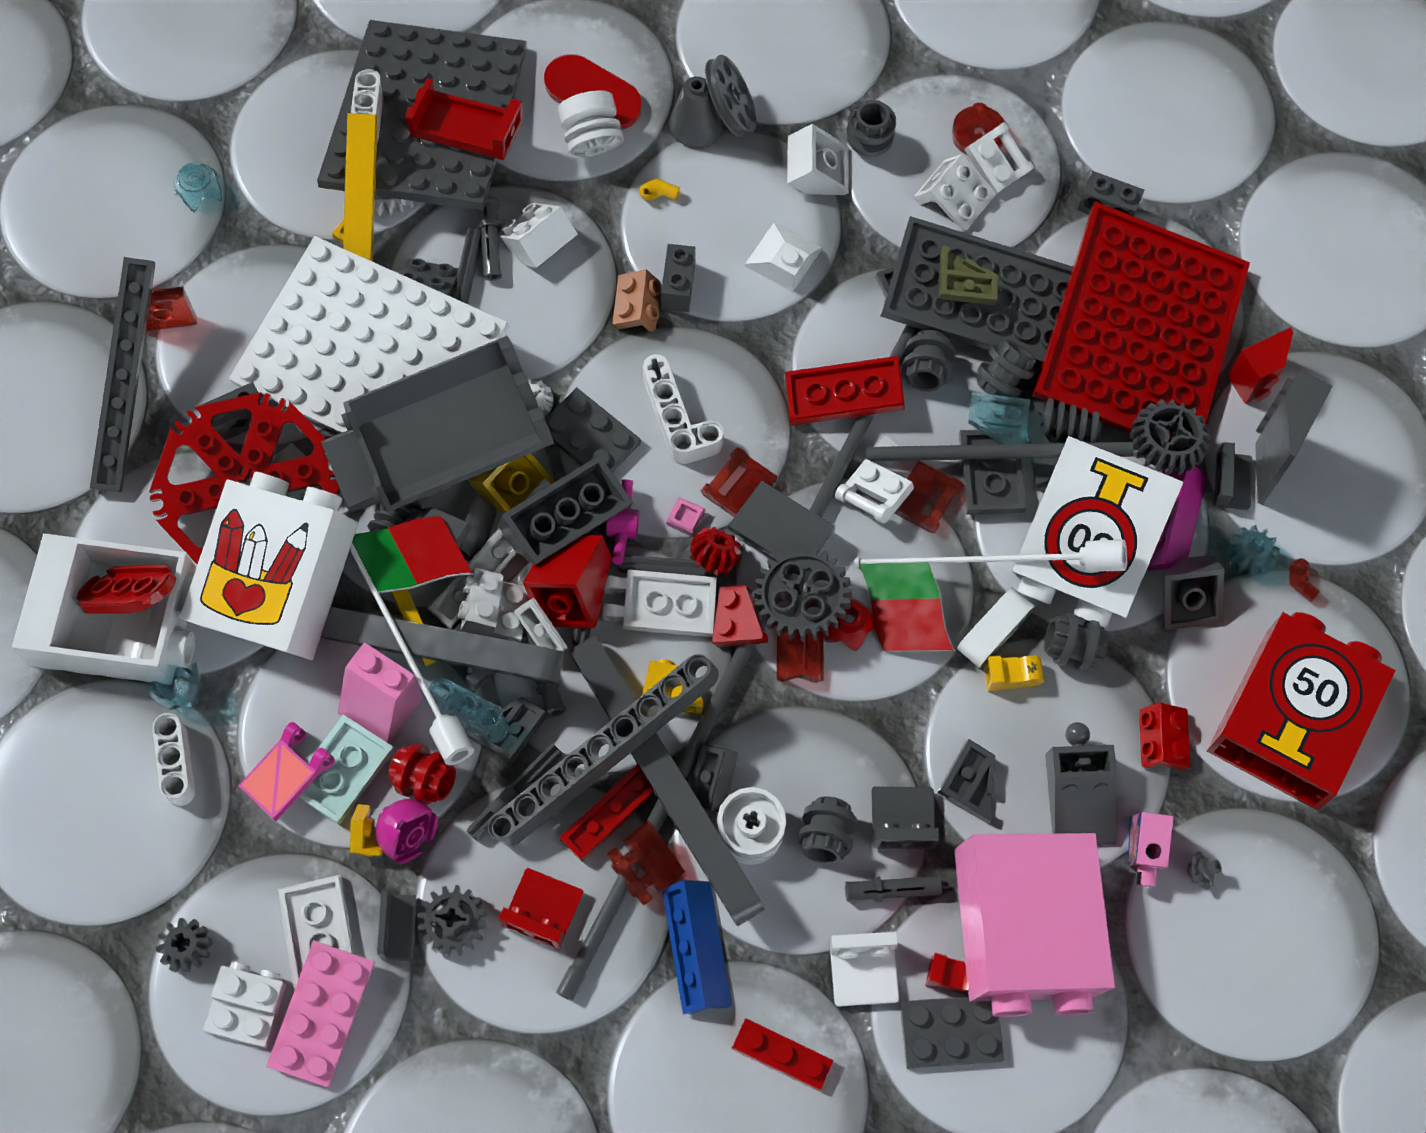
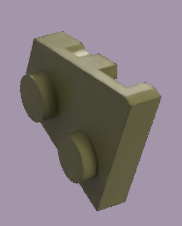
(965, 280)

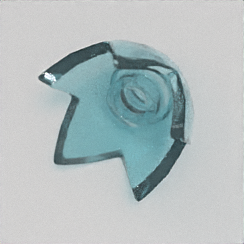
(196, 190)
(184, 693)

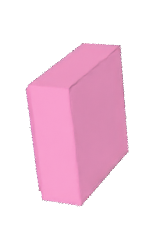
(685, 516)

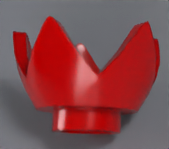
(854, 632)

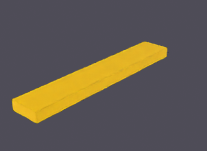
(360, 184)

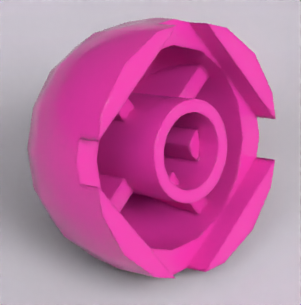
(403, 828)

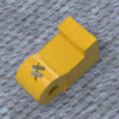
(1013, 672)

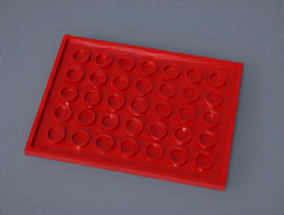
(1140, 321)

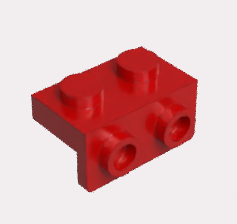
(1164, 736)

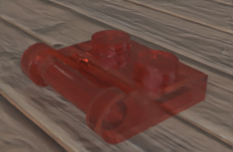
(925, 481)
(743, 487)

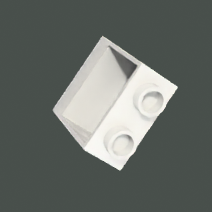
(122, 646)

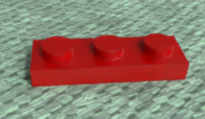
(782, 1054)

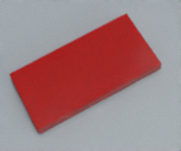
(844, 390)

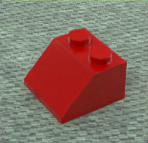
(1260, 366)

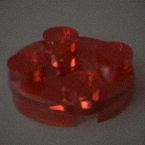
(975, 117)

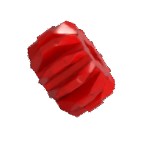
(715, 551)

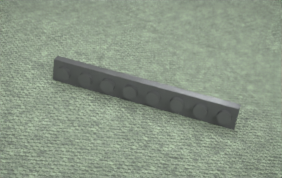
(122, 374)

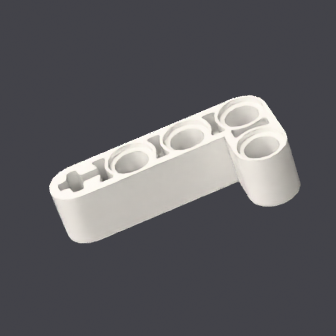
(674, 409)

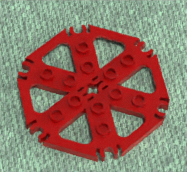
(227, 464)

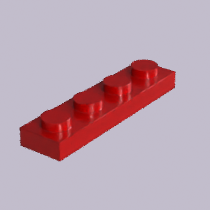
(607, 814)

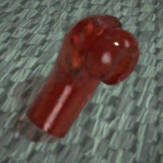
(1300, 579)

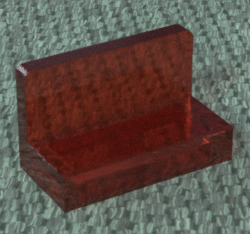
(800, 658)

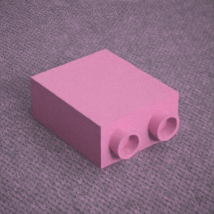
(1033, 921)

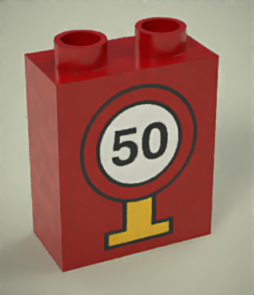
(1302, 709)

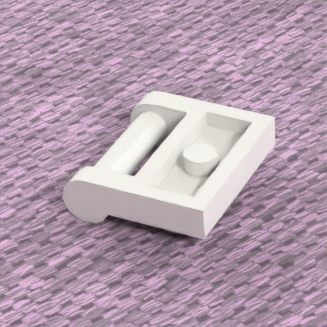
(991, 161)
(879, 484)

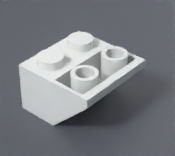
(537, 233)

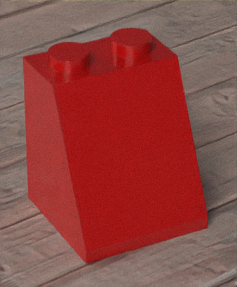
(571, 582)

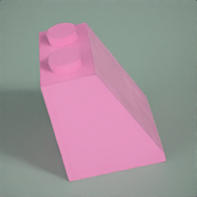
(378, 693)

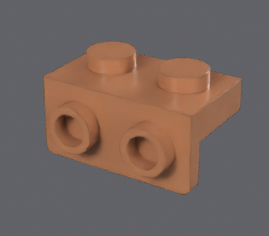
(637, 300)

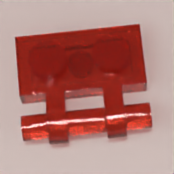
(653, 857)

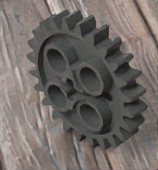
(775, 588)

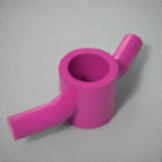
(623, 526)

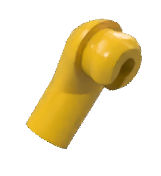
(658, 188)

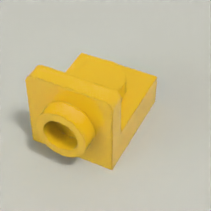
(361, 833)

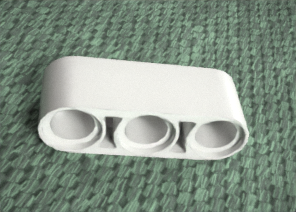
(368, 95)
(995, 627)
(166, 747)

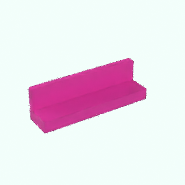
(1181, 524)

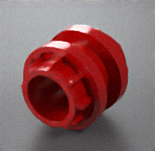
(421, 774)

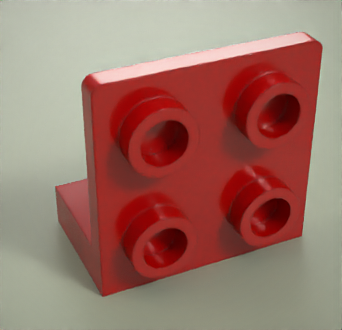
(542, 908)

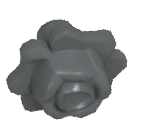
(1203, 870)

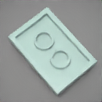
(357, 762)

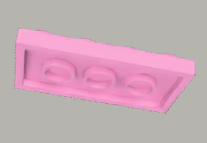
(321, 1014)

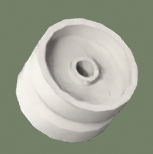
(757, 808)

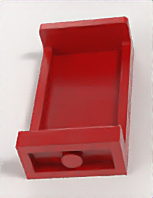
(463, 122)

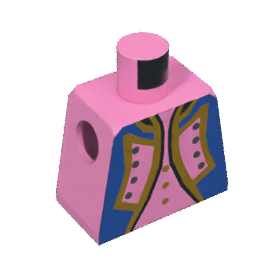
(1149, 832)

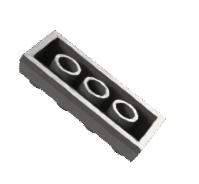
(564, 511)

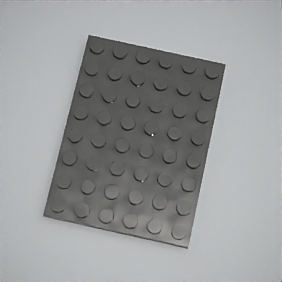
(459, 65)

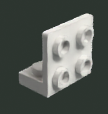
(957, 190)
(864, 969)

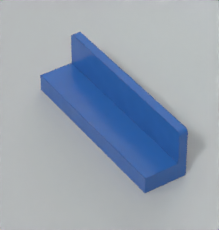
(696, 946)

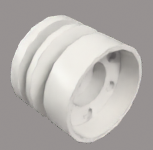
(590, 123)

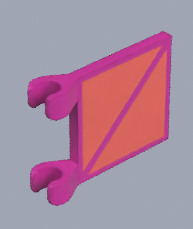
(284, 774)

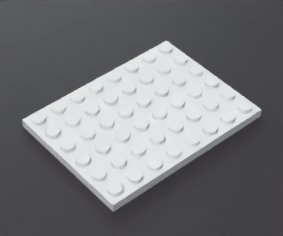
(352, 329)

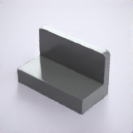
(1232, 478)
(397, 927)

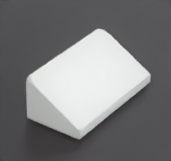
(539, 626)

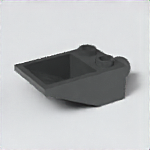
(1079, 797)

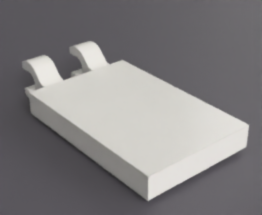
(663, 603)

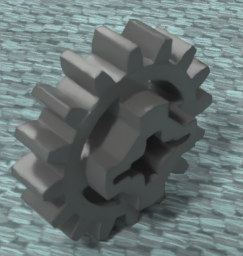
(439, 918)

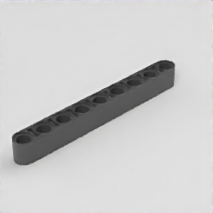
(445, 645)
(588, 752)

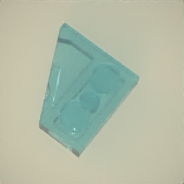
(1000, 417)

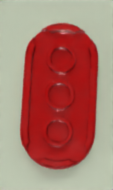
(576, 75)
(126, 589)

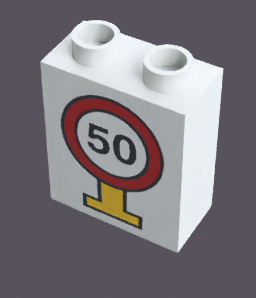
(1095, 499)

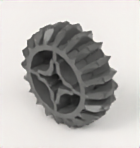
(1189, 437)

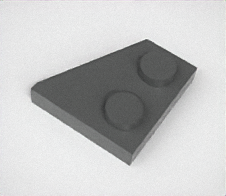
(971, 781)

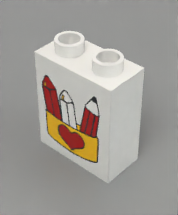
(270, 565)

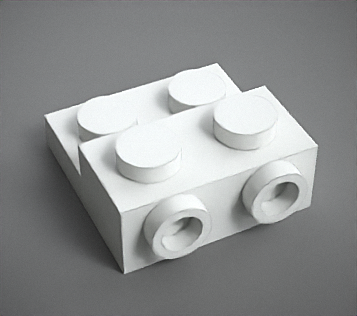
(491, 606)
(245, 1005)

